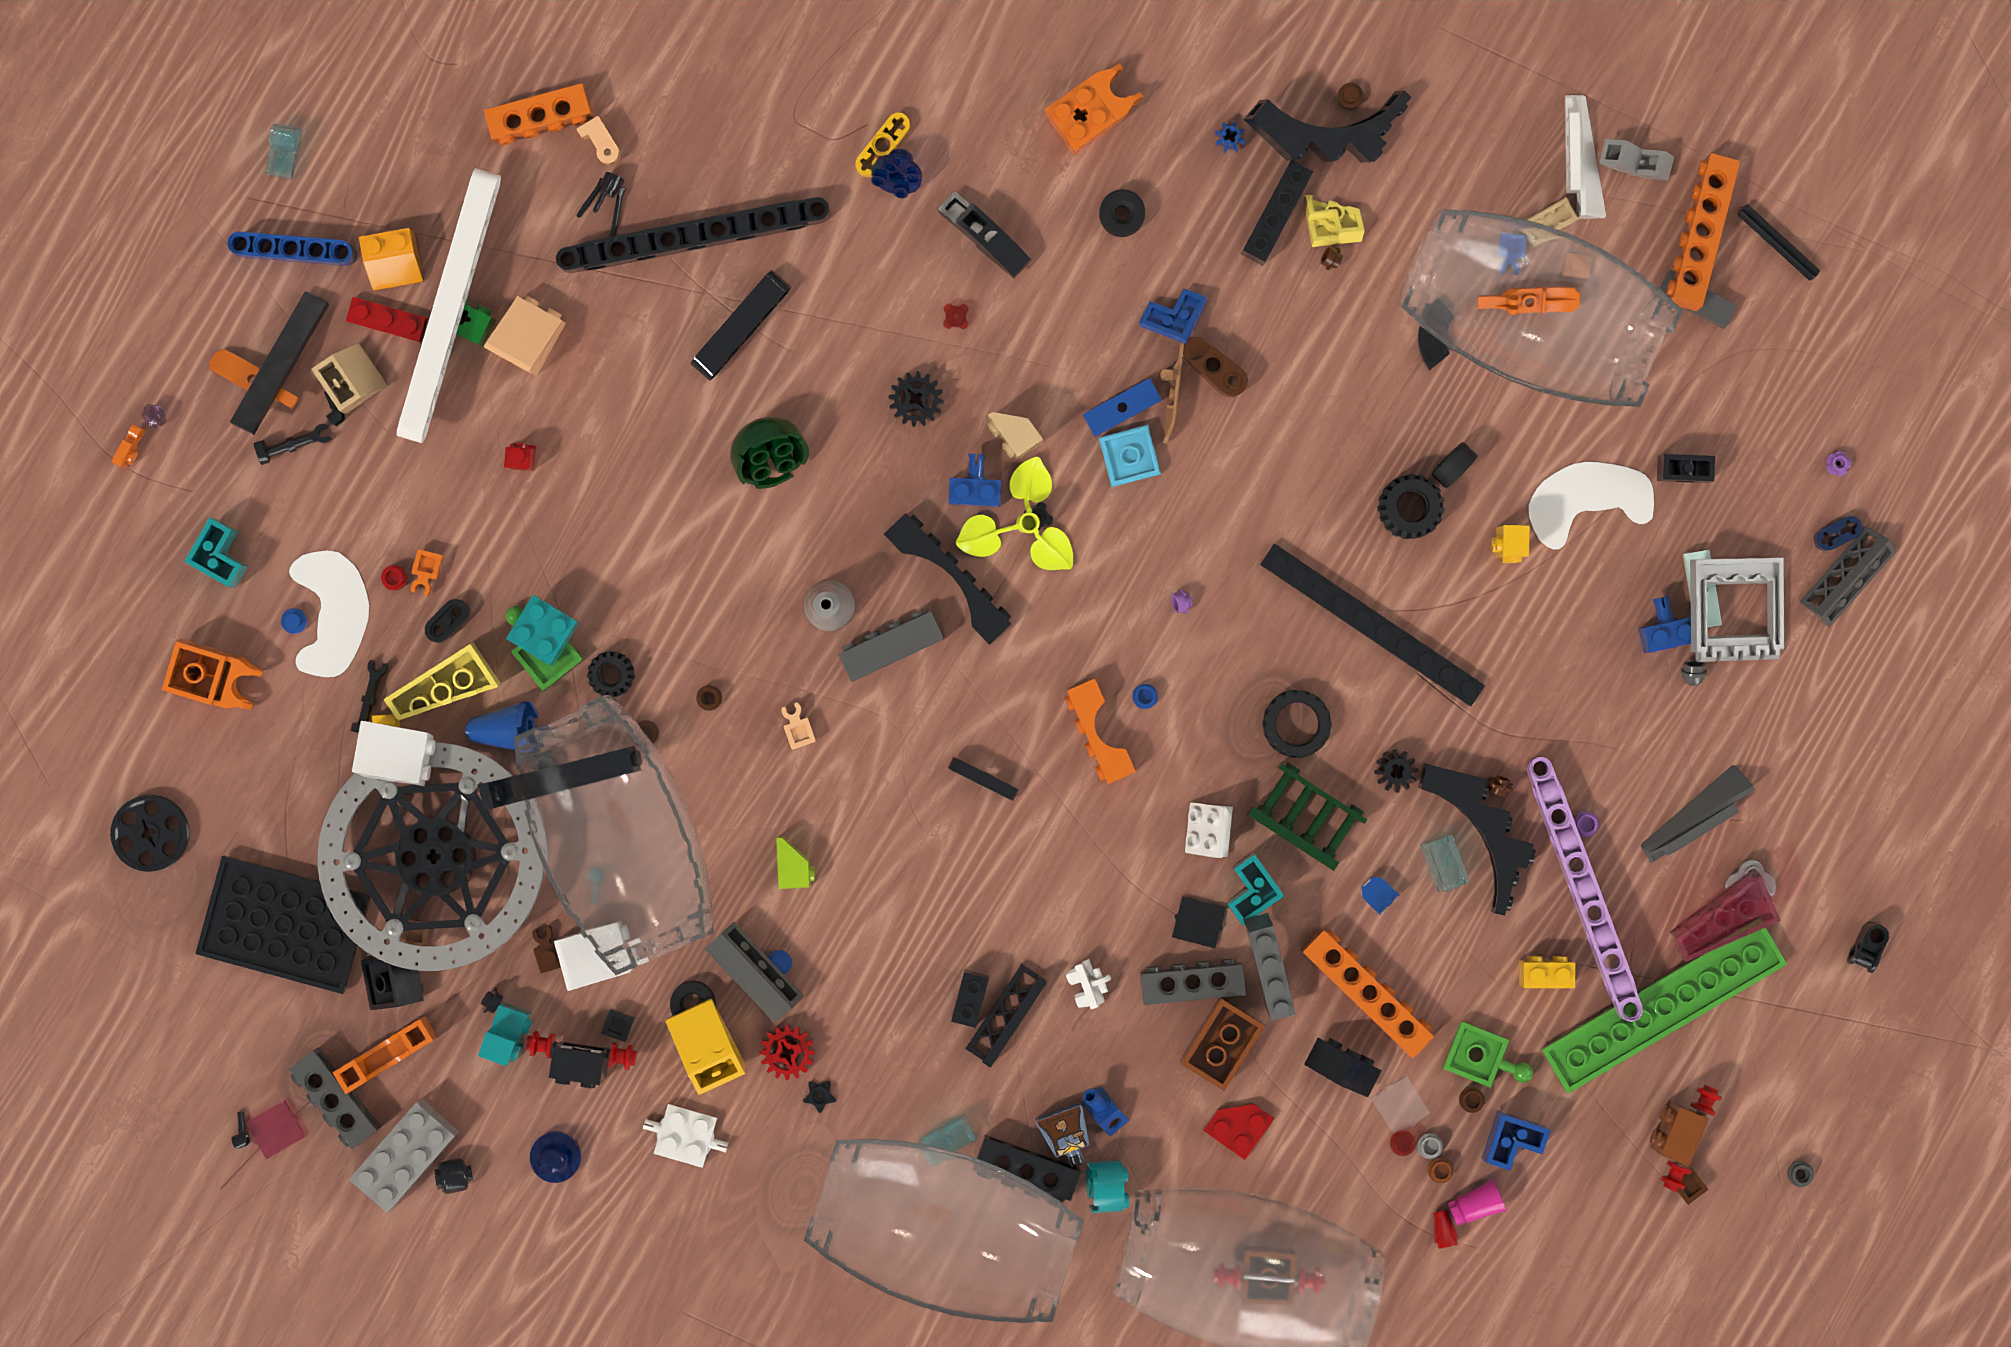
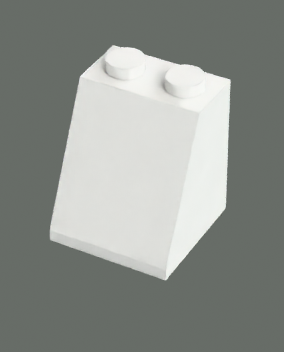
(393, 753)
(580, 962)

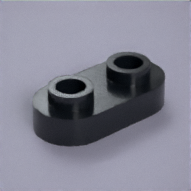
(447, 620)

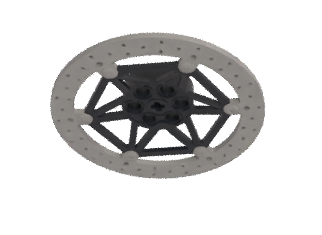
(398, 922)

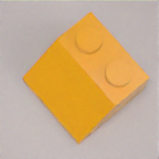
(391, 259)

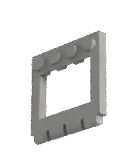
(1737, 571)

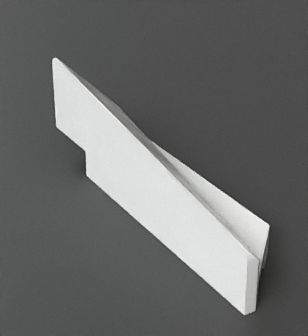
(1581, 161)

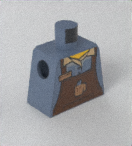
(1065, 1132)

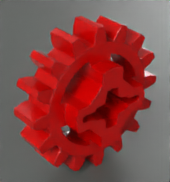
(798, 1047)

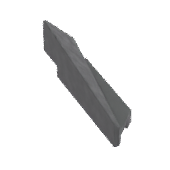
(1700, 815)

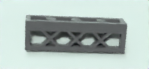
(1856, 579)

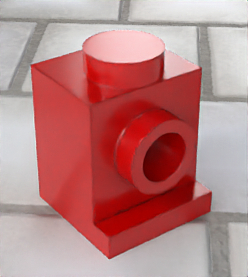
(520, 457)

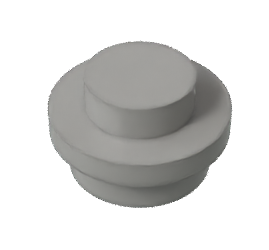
(1429, 1146)

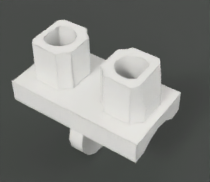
(1092, 983)

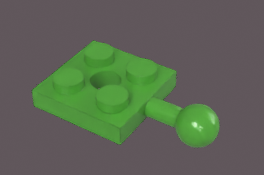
(541, 672)
(1486, 1067)

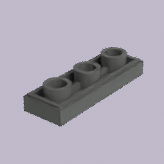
(1715, 308)

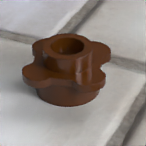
(1500, 786)

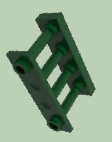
(1305, 841)

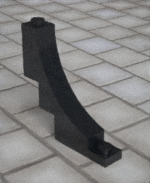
(560, 777)

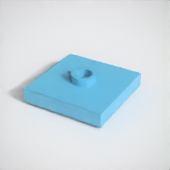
(1129, 456)

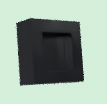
(618, 1025)

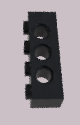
(1277, 212)
(1067, 1176)

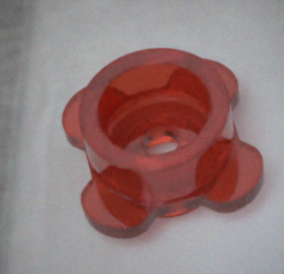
(950, 321)

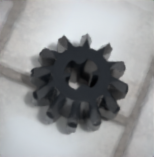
(1404, 772)

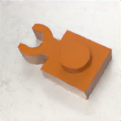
(127, 451)
(427, 567)

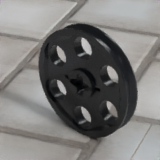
(136, 832)

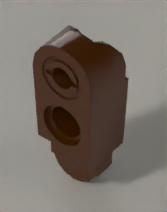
(1198, 351)

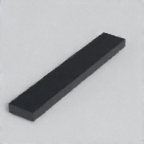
(279, 363)

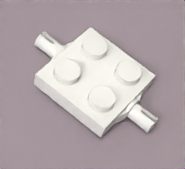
(685, 1135)

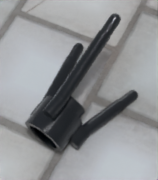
(608, 186)

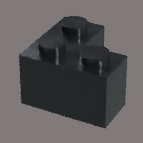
(1343, 1067)

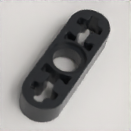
(983, 778)

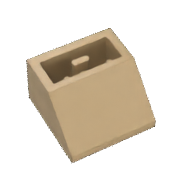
(349, 377)
(1017, 433)

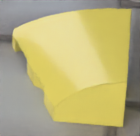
(1332, 223)

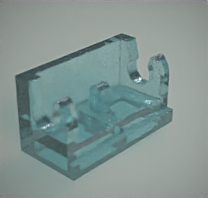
(1445, 863)
(951, 1135)

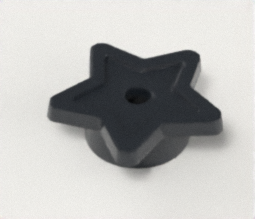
(826, 1098)

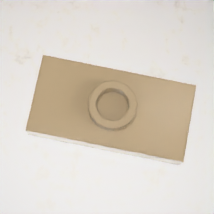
(1557, 215)

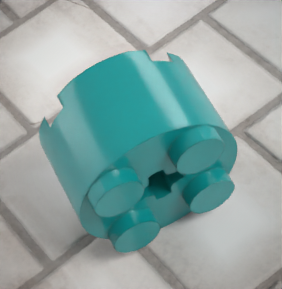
(1106, 1186)

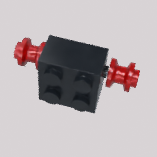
(579, 1061)

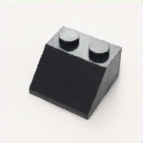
(390, 985)

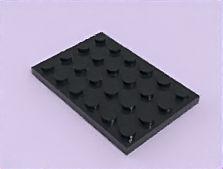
(277, 926)

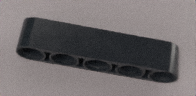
(740, 325)

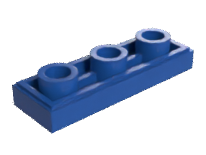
(1136, 400)

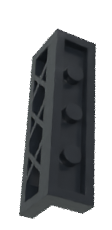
(1015, 1019)

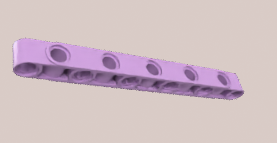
(1584, 889)

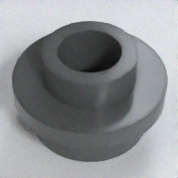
(1805, 1179)

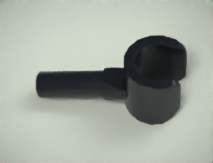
(335, 416)
(241, 1139)

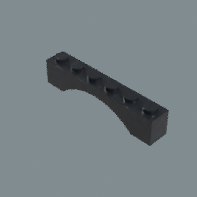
(911, 540)

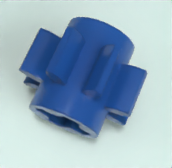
(1232, 130)

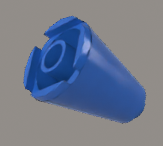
(502, 725)

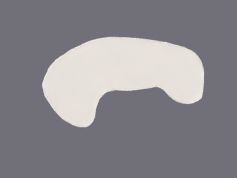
(1589, 488)
(342, 611)

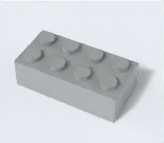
(404, 1155)

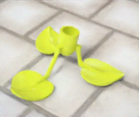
(1052, 548)

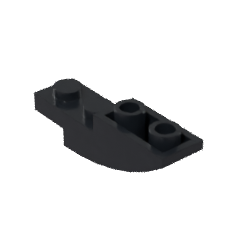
(985, 234)

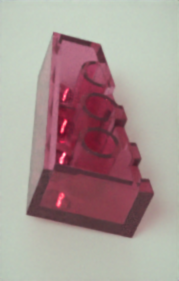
(1726, 918)

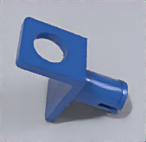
(1103, 1110)

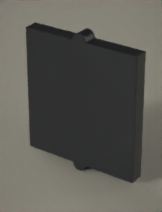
(1198, 922)

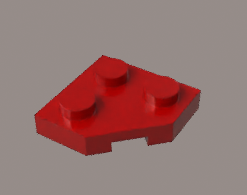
(1239, 1127)

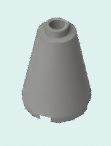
(841, 607)

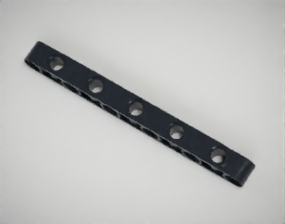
(693, 235)

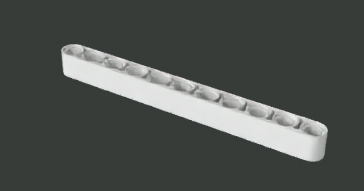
(448, 305)

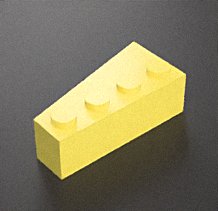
(450, 680)

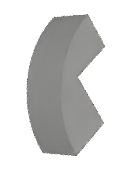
(1639, 162)

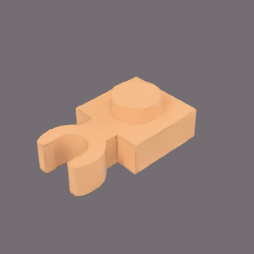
(798, 731)

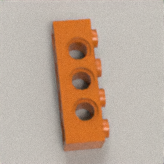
(499, 116)

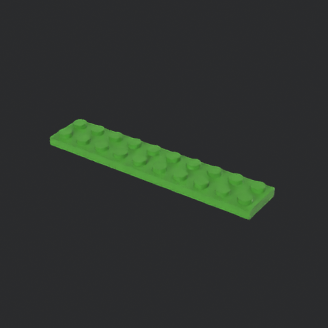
(1666, 1007)

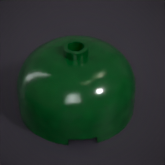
(767, 439)

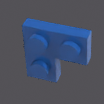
(1177, 322)

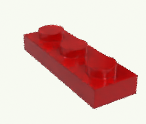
(386, 319)

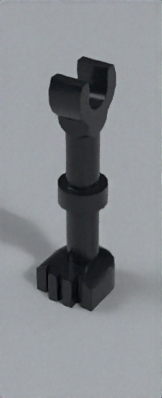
(264, 452)
(369, 698)

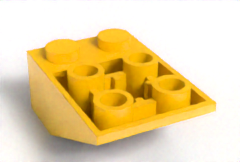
(705, 1046)

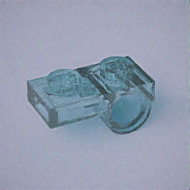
(283, 153)

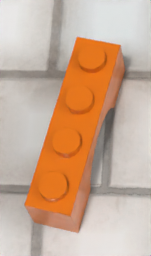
(1113, 762)
(385, 1055)

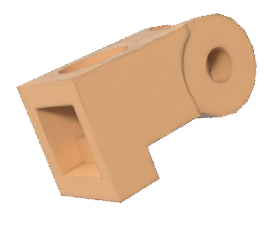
(607, 149)

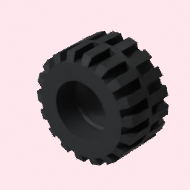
(1430, 496)

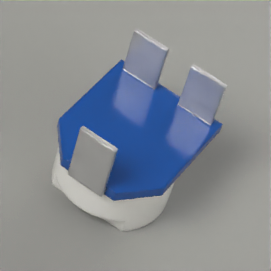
(1378, 894)

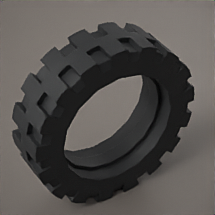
(1320, 736)

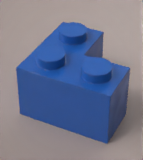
(1510, 1133)

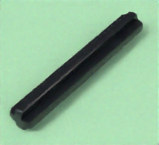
(1778, 242)

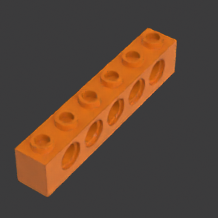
(1724, 171)
(1410, 1042)

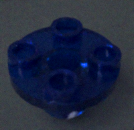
(897, 173)
(555, 1157)

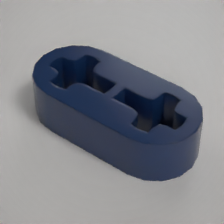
(1840, 539)

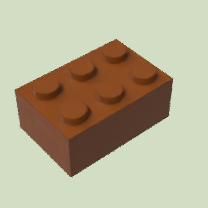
(1222, 1043)

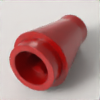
(1444, 1230)

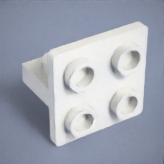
(1208, 830)

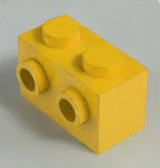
(1511, 543)
(1547, 973)

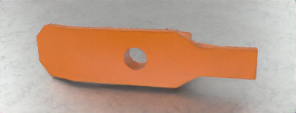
(1544, 300)
(240, 372)

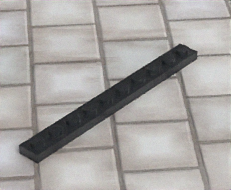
(1372, 625)

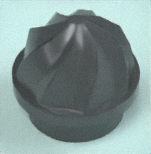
(1693, 672)

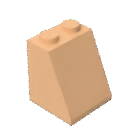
(526, 334)

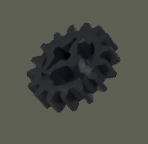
(925, 391)

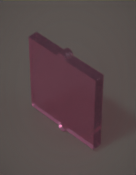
(275, 1129)

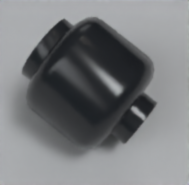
(453, 1176)

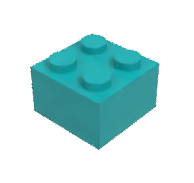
(543, 630)

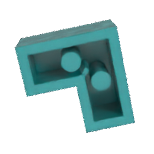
(211, 555)
(1259, 892)
(504, 1038)

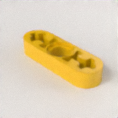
(900, 134)

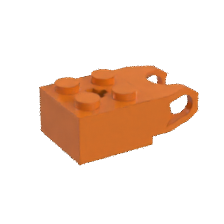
(1099, 105)
(217, 678)

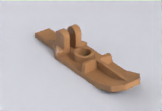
(1172, 376)

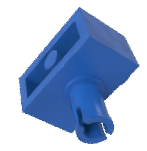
(975, 488)
(1667, 631)

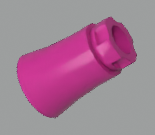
(1477, 1203)

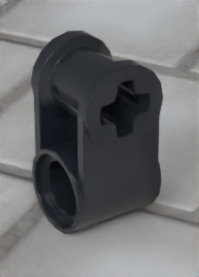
(1870, 949)

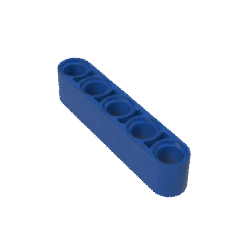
(281, 242)

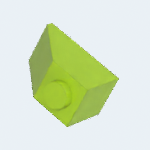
(793, 866)

